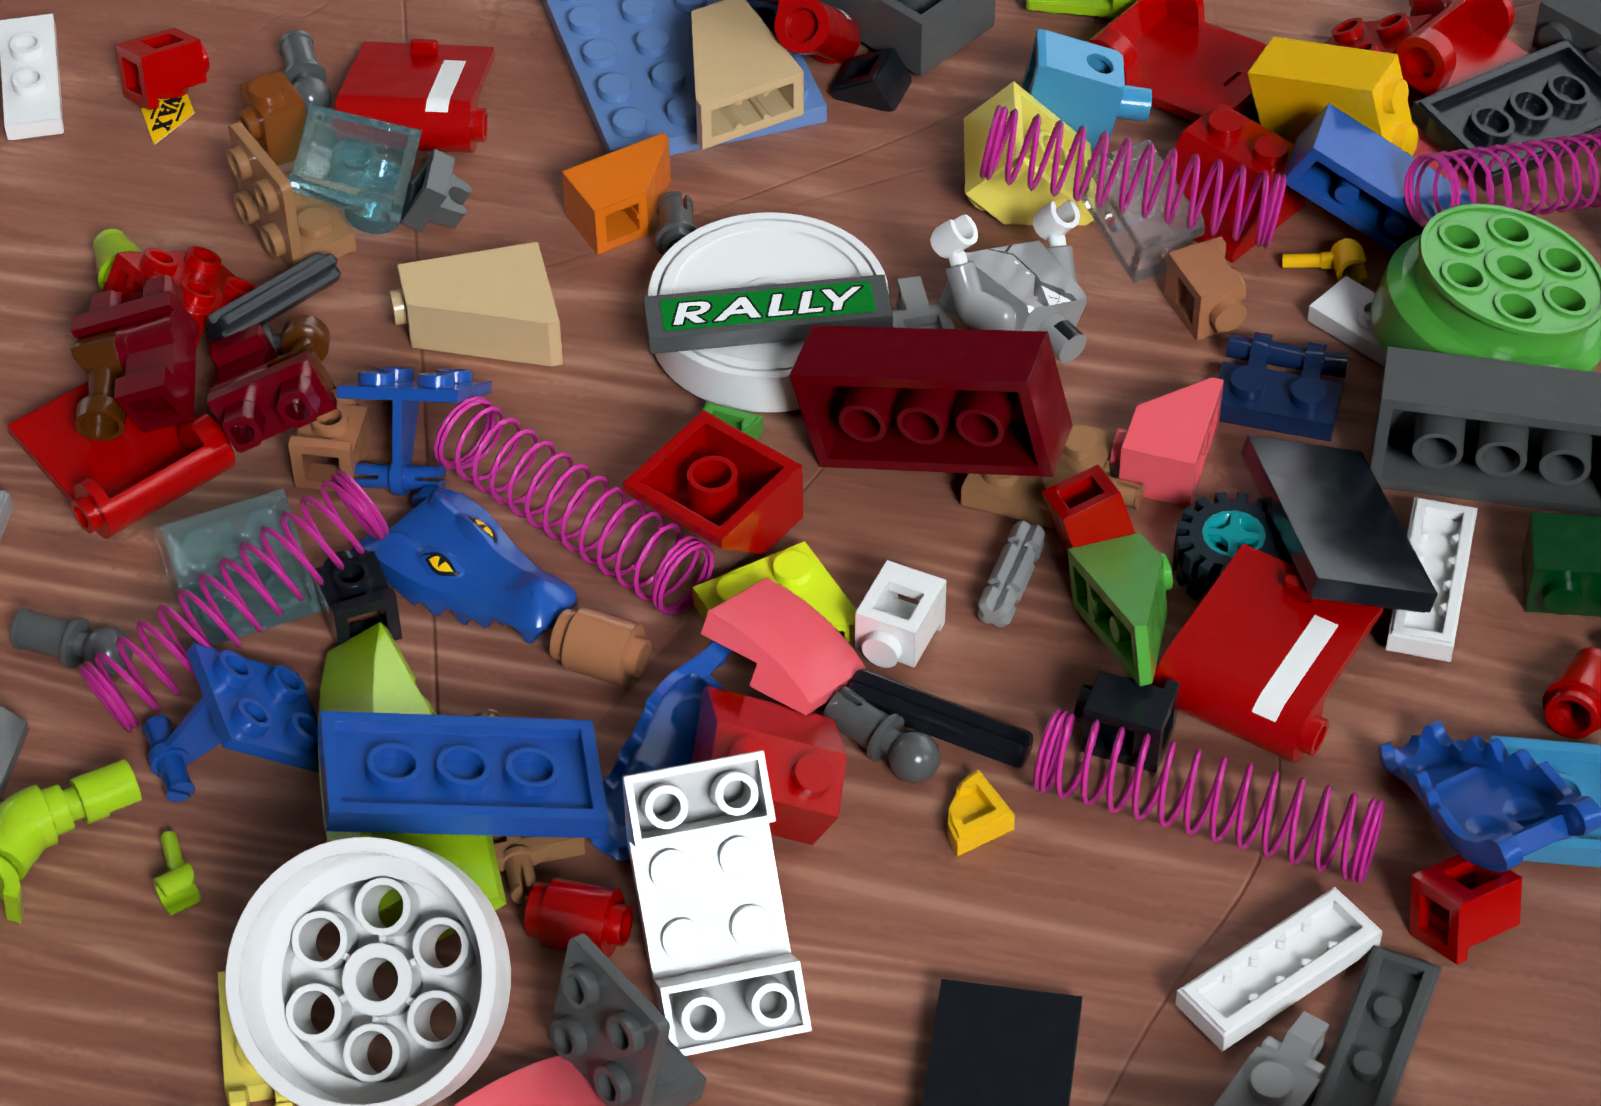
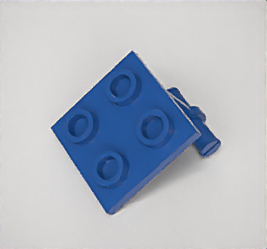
(406, 392)
(242, 707)

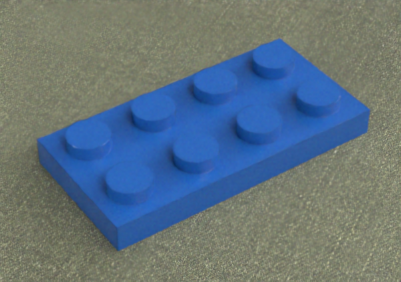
(460, 775)

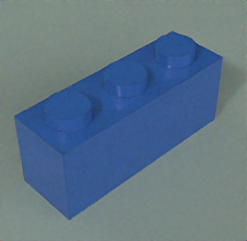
(1362, 178)

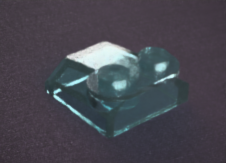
(356, 166)

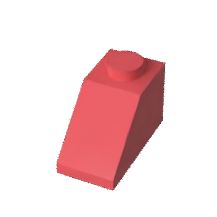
(1170, 441)

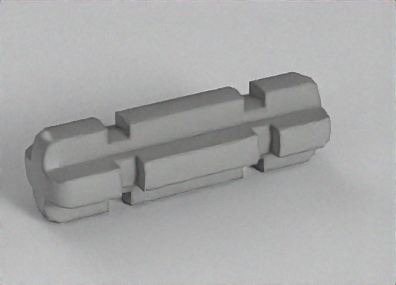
(1011, 574)

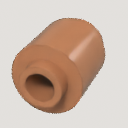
(600, 645)

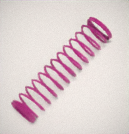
(1443, 159)
(1269, 206)
(667, 564)
(101, 683)
(1049, 770)

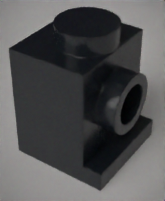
(354, 593)
(1137, 708)

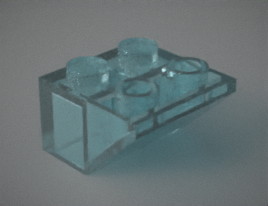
(200, 540)

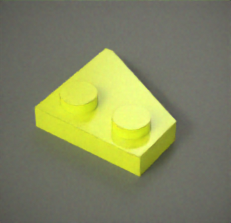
(792, 568)

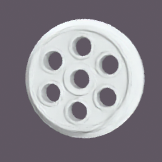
(279, 975)

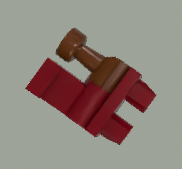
(133, 357)
(271, 393)

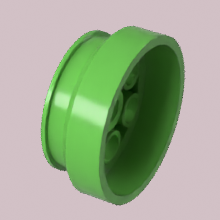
(1493, 289)

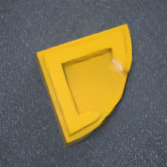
(976, 815)

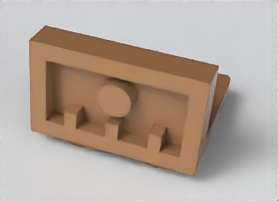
(288, 221)

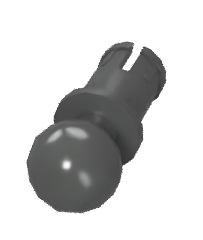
(303, 69)
(66, 639)
(911, 754)

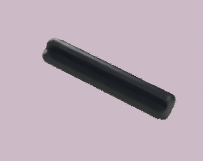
(274, 296)
(946, 719)

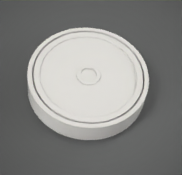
(751, 253)

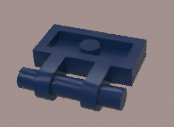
(1282, 400)

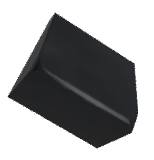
(873, 80)

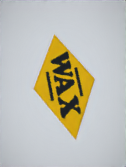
(167, 117)

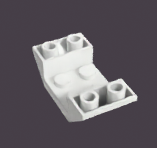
(713, 903)

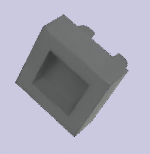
(436, 194)

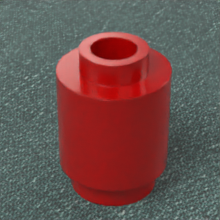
(571, 908)

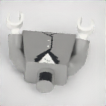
(1017, 283)

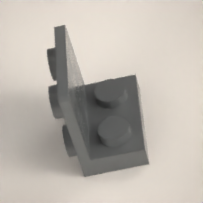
(617, 1035)

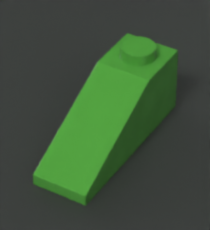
(1122, 597)

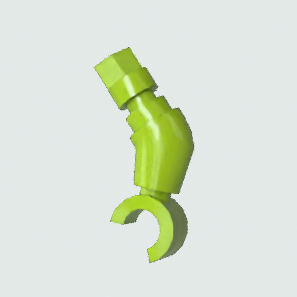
(37, 817)

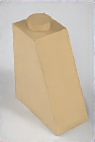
(740, 74)
(481, 305)

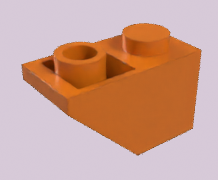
(617, 193)

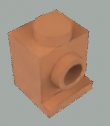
(1205, 289)
(337, 434)

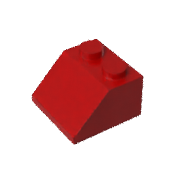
(1236, 141)
(722, 486)
(800, 752)

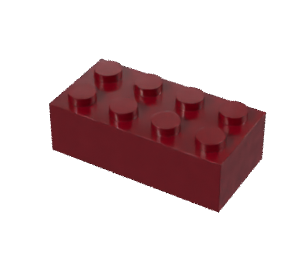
(932, 400)

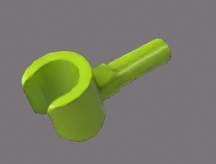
(177, 886)

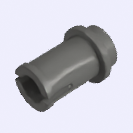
(673, 220)

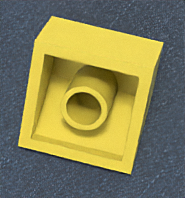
(1016, 202)

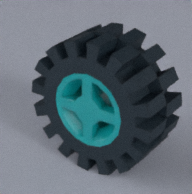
(1214, 533)

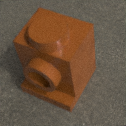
(273, 115)

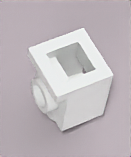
(895, 629)

